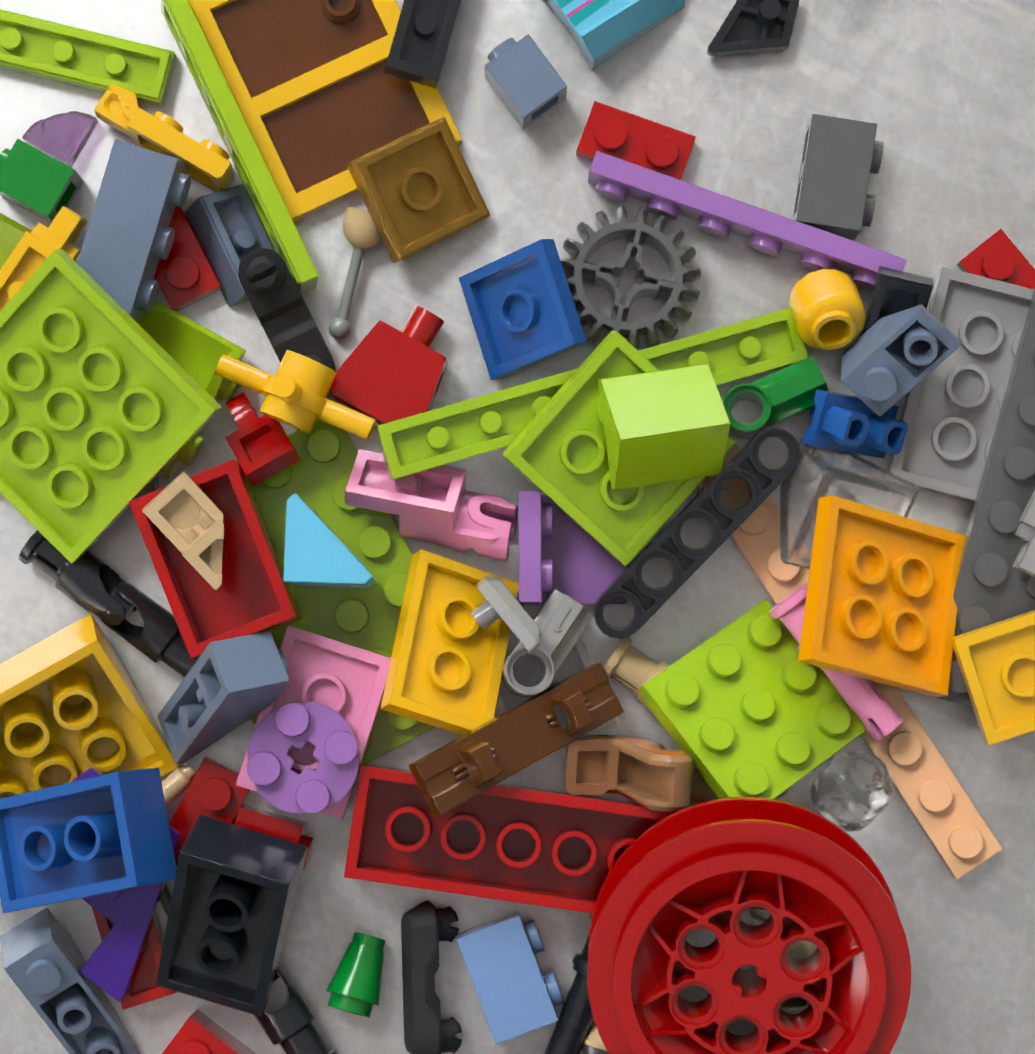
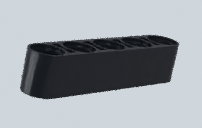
(722, 522)

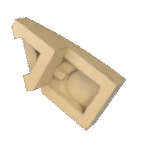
(191, 525)

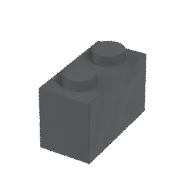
(836, 175)

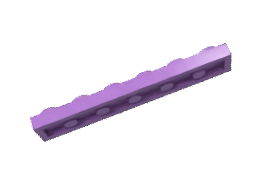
(722, 215)

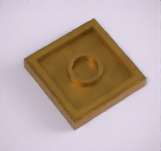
(418, 190)

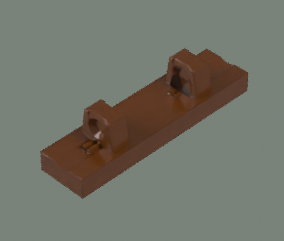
(515, 739)

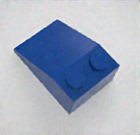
(84, 840)

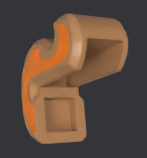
(629, 767)

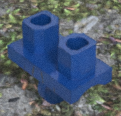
(850, 426)

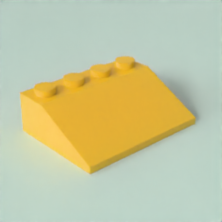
(73, 710)

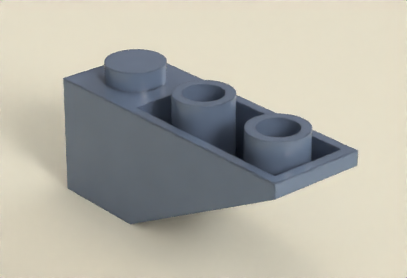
(46, 971)

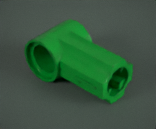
(778, 394)

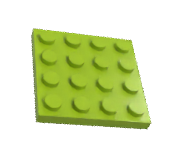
(85, 406)

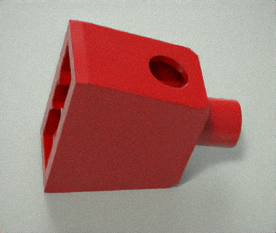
(393, 370)

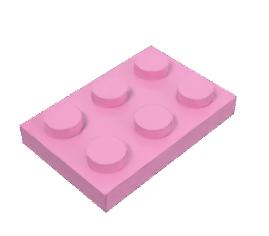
(334, 676)

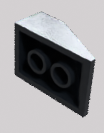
(229, 914)

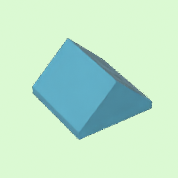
(317, 555)

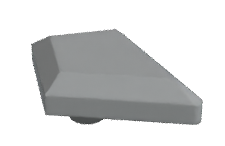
(503, 604)

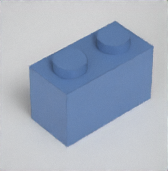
(509, 977)

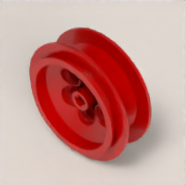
(702, 874)

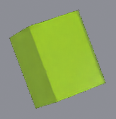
(663, 426)

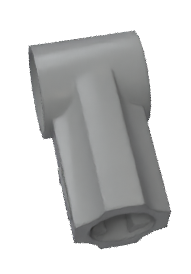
(560, 627)

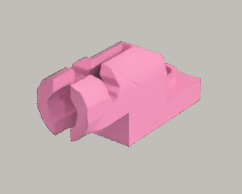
(434, 506)

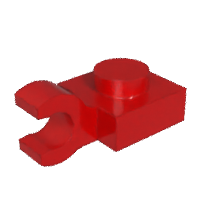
(259, 443)

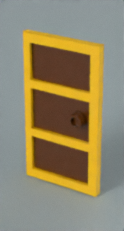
(316, 88)

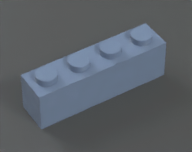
(132, 224)

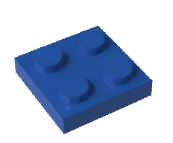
(522, 309)

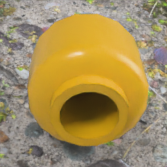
(827, 309)

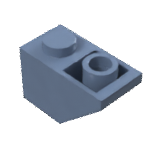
(895, 356)

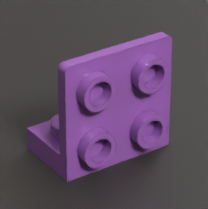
(559, 555)

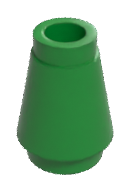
(358, 976)

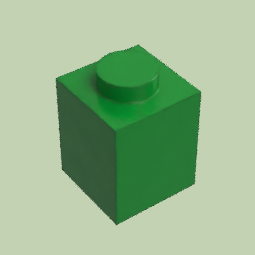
(37, 180)

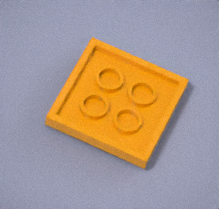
(881, 597)

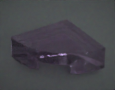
(62, 135)

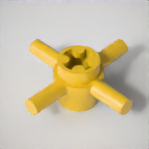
(297, 393)

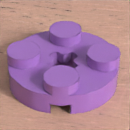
(272, 766)

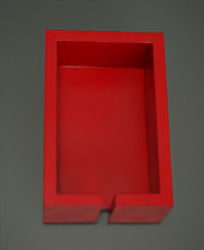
(252, 586)

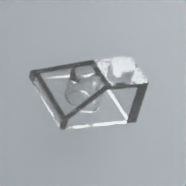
(839, 474)

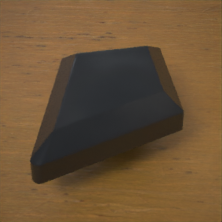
(755, 27)

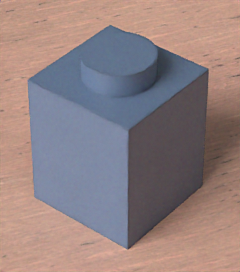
(524, 80)

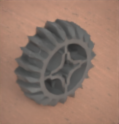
(651, 286)

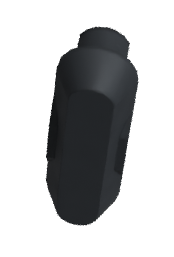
(281, 306)
(420, 938)

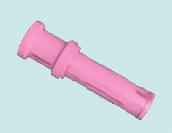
(858, 693)

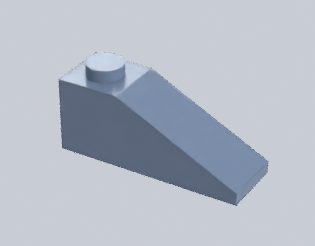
(222, 691)

